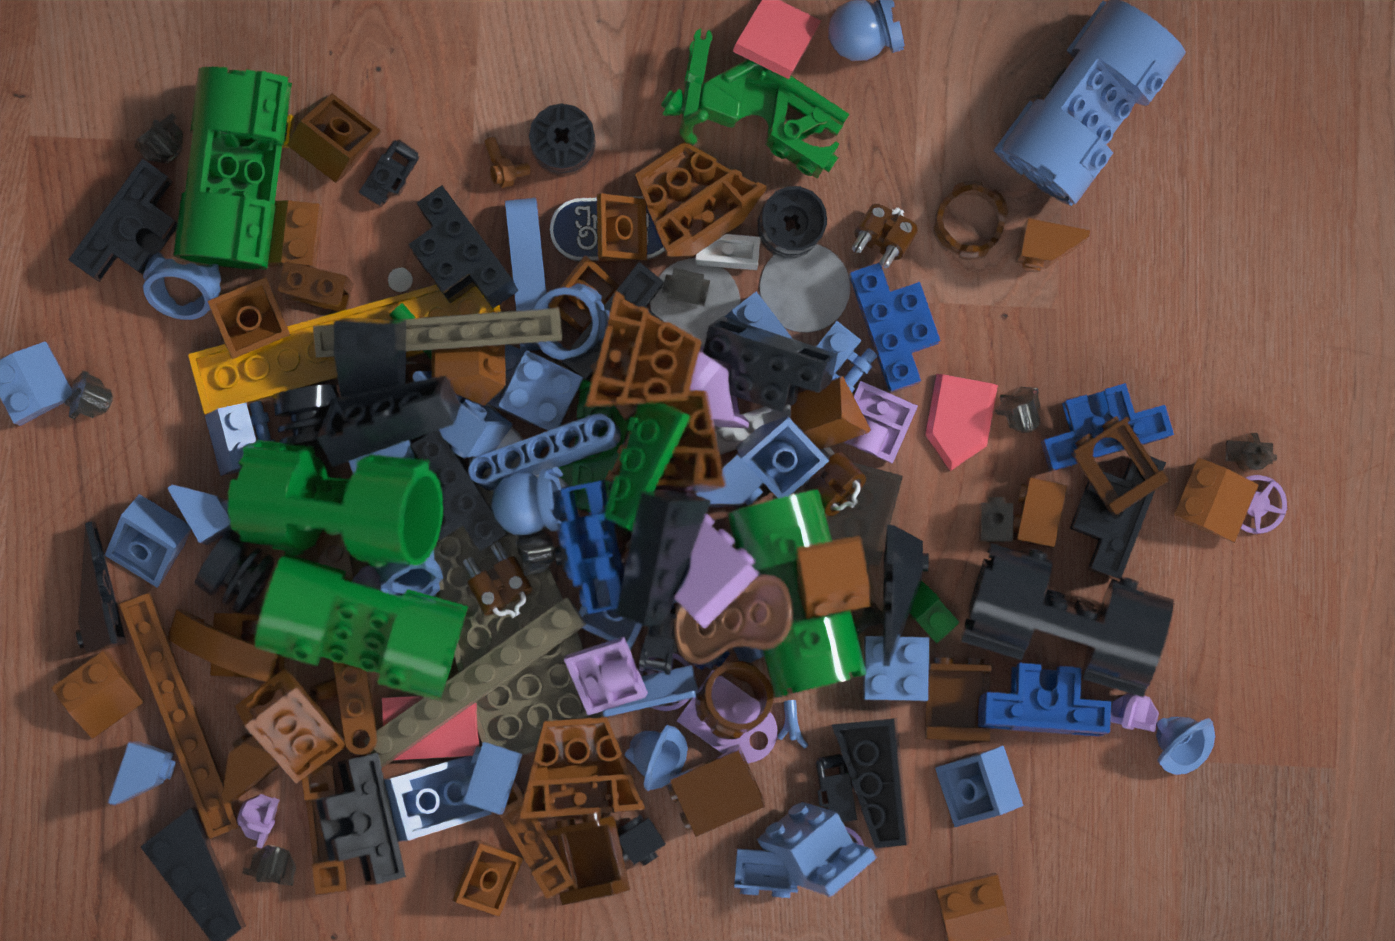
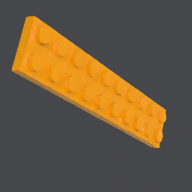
(293, 360)

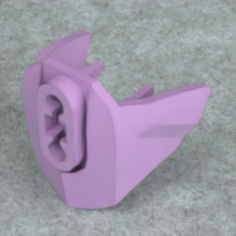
(713, 377)

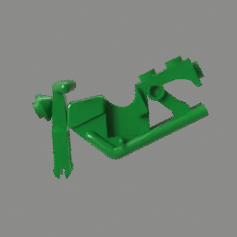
(761, 92)

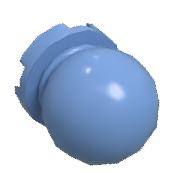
(864, 28)
(529, 502)
(423, 578)

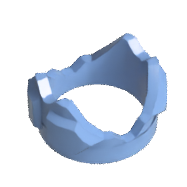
(204, 277)
(599, 316)

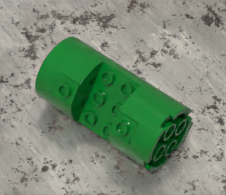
(233, 168)
(384, 511)
(319, 615)
(816, 648)

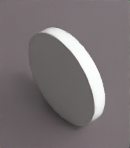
(400, 280)

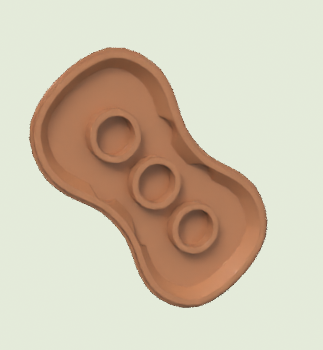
(754, 619)

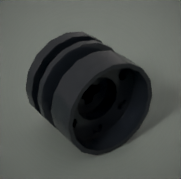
(562, 158)
(802, 207)
(306, 410)
(236, 572)

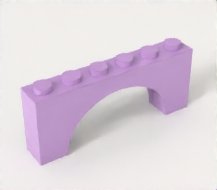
(714, 575)

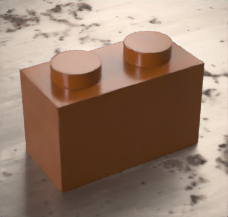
(1039, 512)

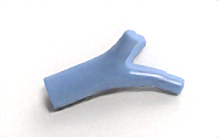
(791, 724)

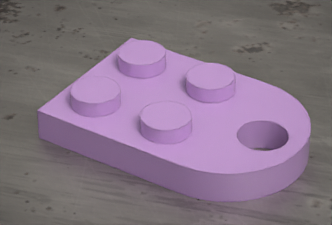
(737, 708)

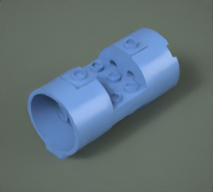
(1116, 63)

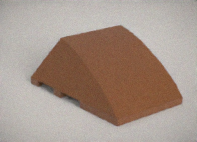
(695, 199)
(642, 359)
(696, 458)
(578, 772)

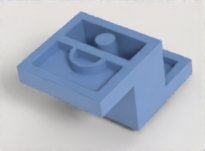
(536, 389)
(816, 848)

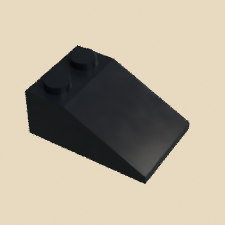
(369, 354)

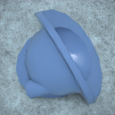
(1184, 743)
(658, 755)

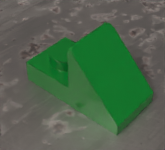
(932, 614)

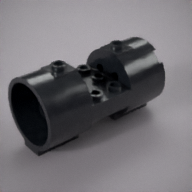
(1121, 637)

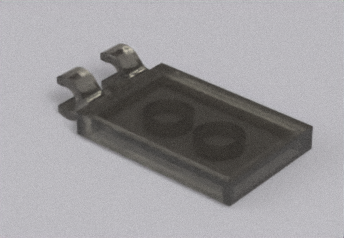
(870, 514)

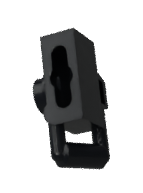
(388, 173)
(836, 786)

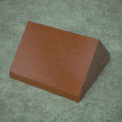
(621, 228)
(573, 309)
(248, 318)
(829, 415)
(487, 878)

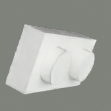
(731, 252)

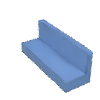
(661, 690)

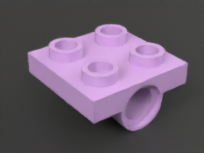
(887, 419)
(606, 676)

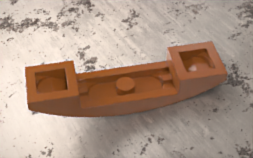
(220, 647)
(535, 847)
(327, 875)

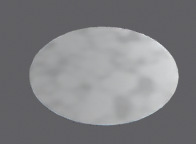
(807, 290)
(721, 299)

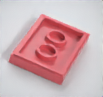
(777, 36)
(453, 739)

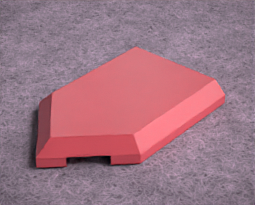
(960, 417)

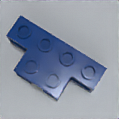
(896, 323)
(1089, 413)
(591, 546)
(1045, 703)

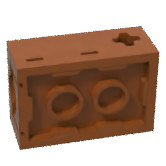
(290, 725)

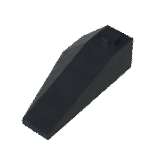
(901, 581)
(98, 608)

